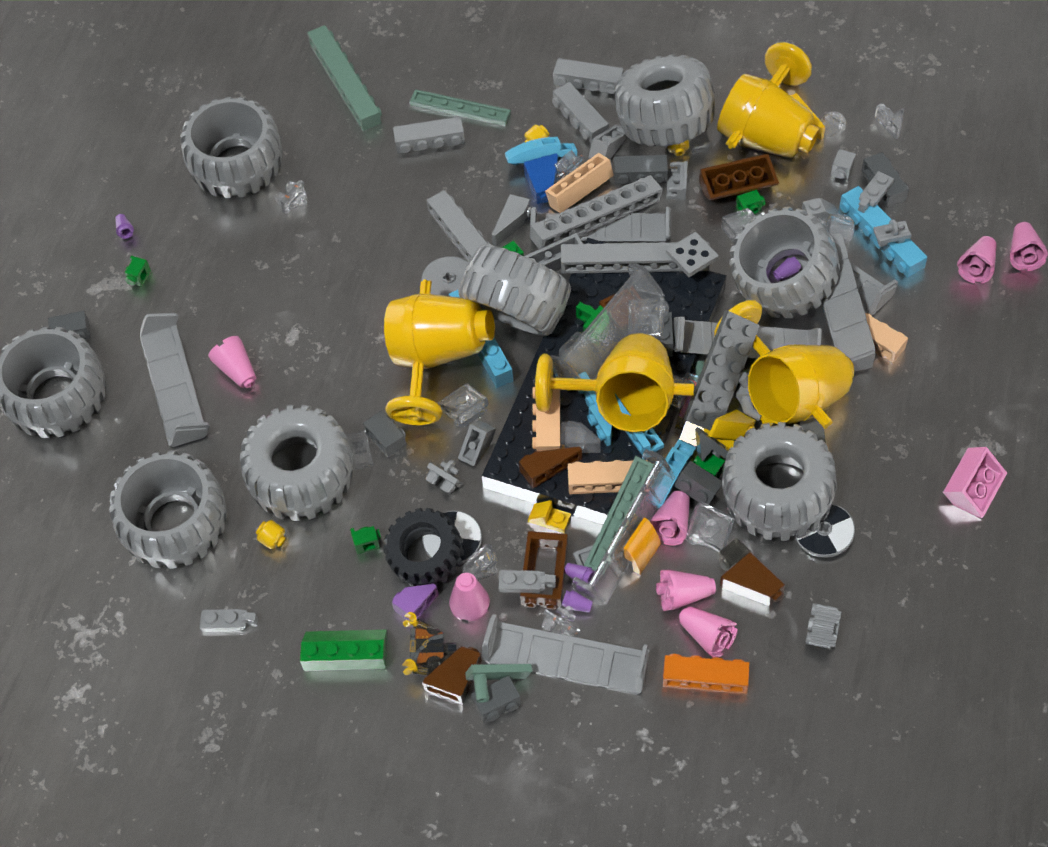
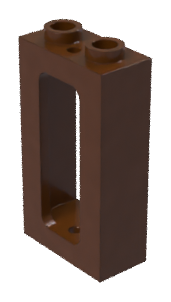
(545, 540)

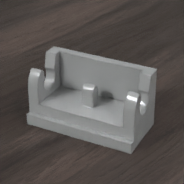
(677, 181)

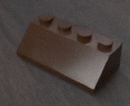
(737, 177)

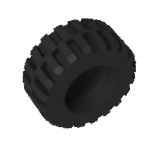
(407, 531)

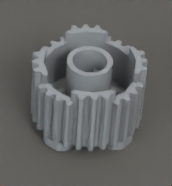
(823, 626)

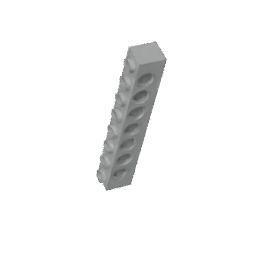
(596, 212)

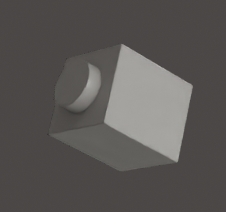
(843, 164)

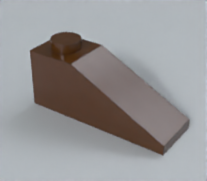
(546, 464)

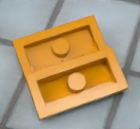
(642, 546)

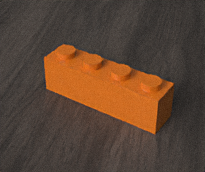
(706, 674)

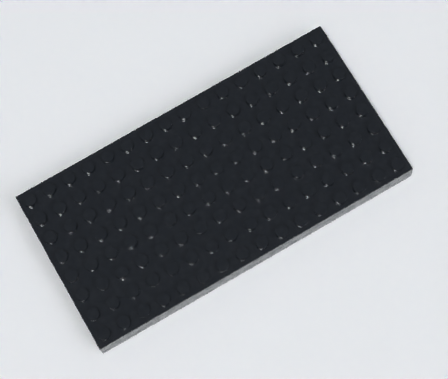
(687, 297)

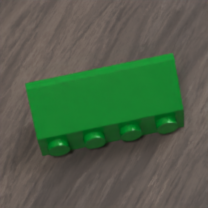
(344, 650)

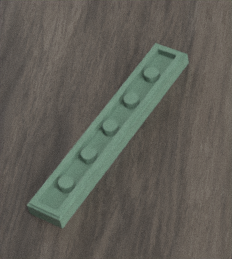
(460, 107)
(627, 494)

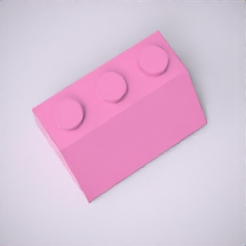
(975, 481)

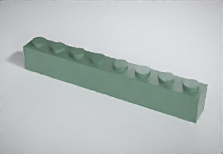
(344, 78)

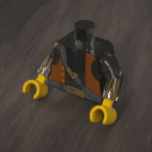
(426, 647)

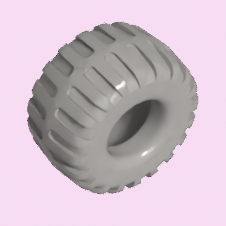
(665, 100)
(228, 125)
(771, 239)
(515, 289)
(43, 356)
(161, 481)
(302, 490)
(776, 510)

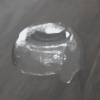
(834, 123)

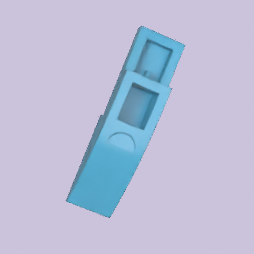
(537, 149)
(604, 429)
(677, 460)

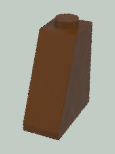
(753, 581)
(450, 677)

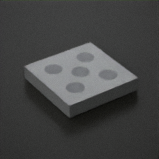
(692, 254)

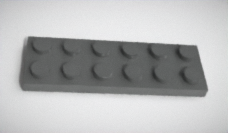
(721, 370)

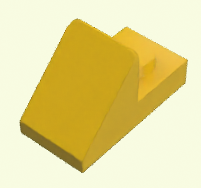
(546, 516)

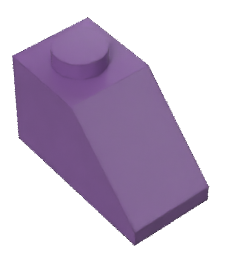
(414, 599)

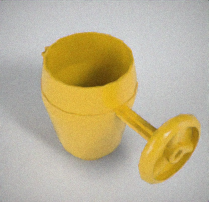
(765, 115)
(426, 333)
(635, 371)
(816, 375)

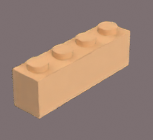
(579, 183)
(886, 340)
(547, 425)
(597, 476)

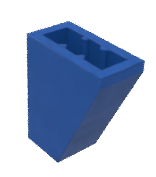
(541, 175)

